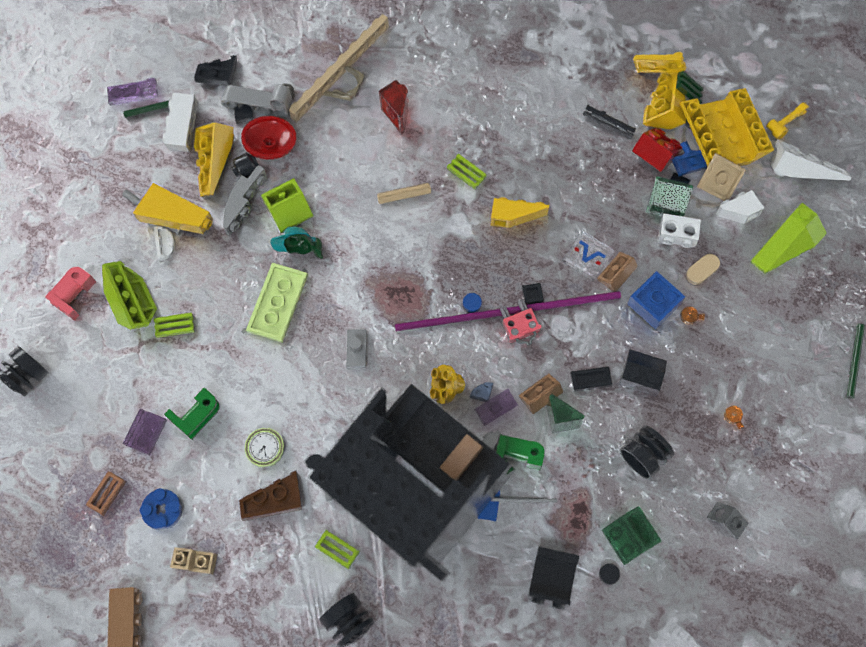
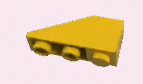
(512, 213)

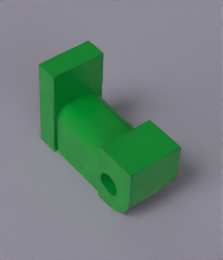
(197, 415)
(521, 451)

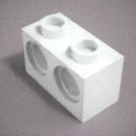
(679, 226)

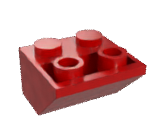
(657, 148)

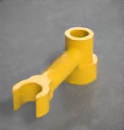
(778, 128)

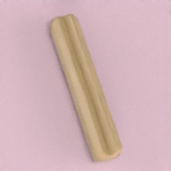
(404, 193)

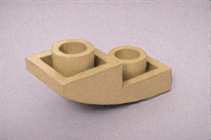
(193, 560)

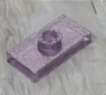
(496, 407)

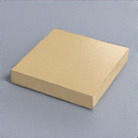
(721, 177)

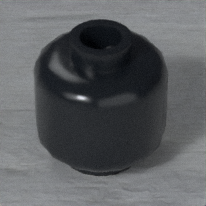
(244, 165)

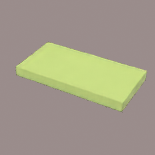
(277, 302)

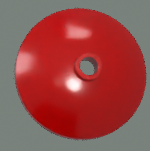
(268, 137)

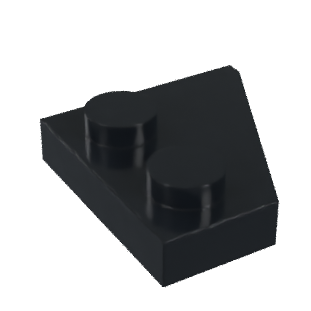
(216, 72)

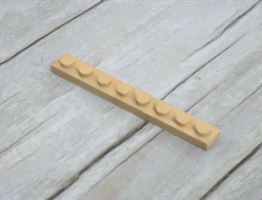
(335, 71)

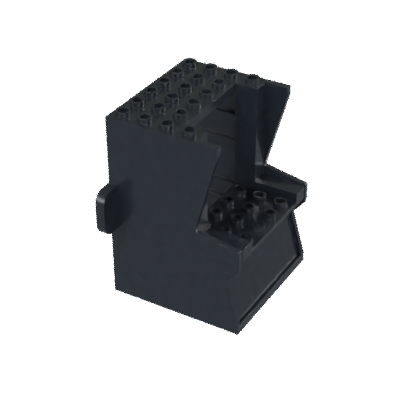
(389, 498)

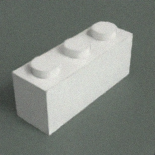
(180, 122)

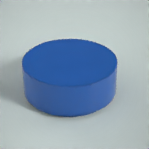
(472, 302)

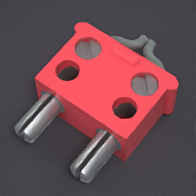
(521, 326)

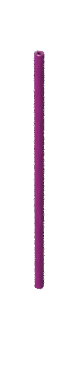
(512, 310)

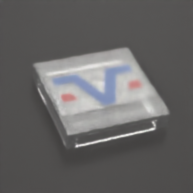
(588, 256)

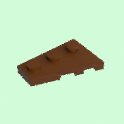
(273, 500)

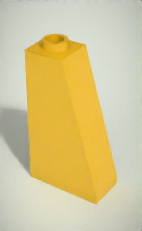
(172, 211)

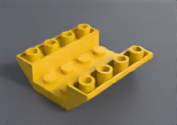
(728, 128)

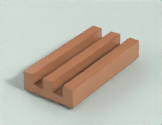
(111, 498)

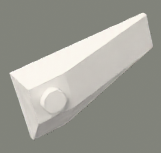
(793, 163)

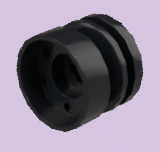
(21, 371)
(647, 452)
(346, 619)

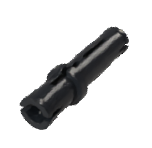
(609, 121)

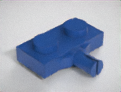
(690, 161)

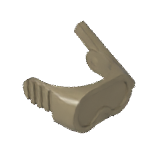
(352, 93)

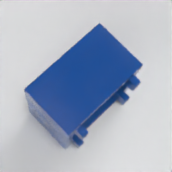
(656, 300)

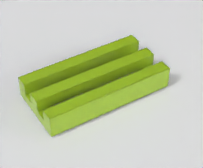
(455, 162)
(159, 320)
(351, 558)

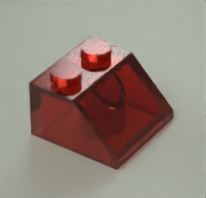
(395, 104)

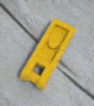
(660, 63)

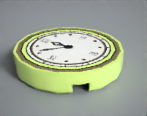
(264, 447)

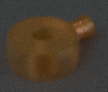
(693, 313)
(734, 419)

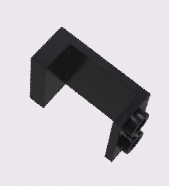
(553, 577)

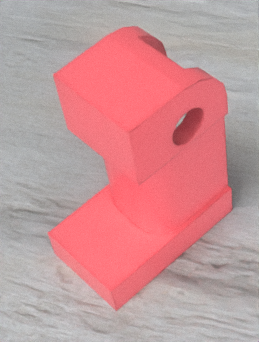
(68, 289)

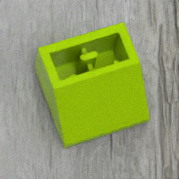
(287, 205)

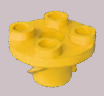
(445, 384)

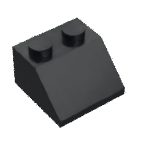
(643, 373)

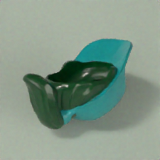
(297, 241)

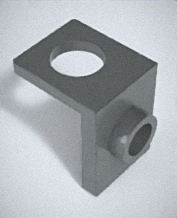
(731, 519)

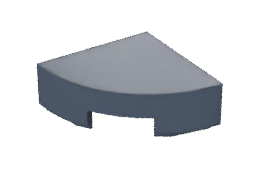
(482, 392)

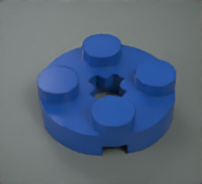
(149, 509)

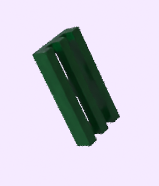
(689, 86)

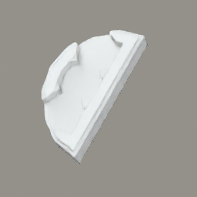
(164, 242)

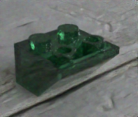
(631, 535)

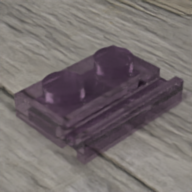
(144, 431)

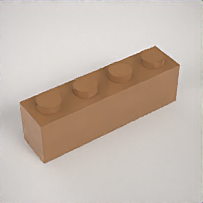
(124, 617)

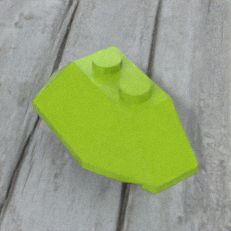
(127, 296)

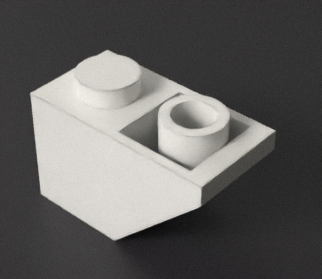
(742, 208)

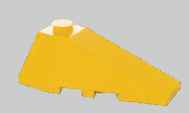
(665, 106)

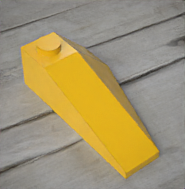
(213, 147)

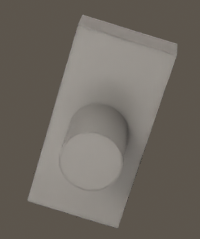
(356, 348)

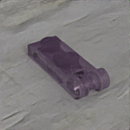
(132, 92)

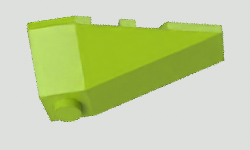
(796, 235)

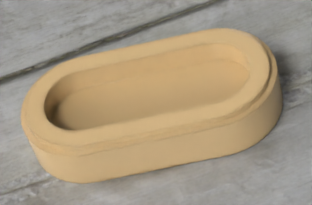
(703, 269)

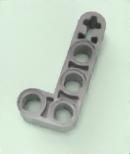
(261, 102)

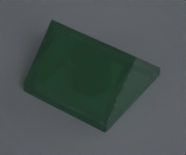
(563, 416)

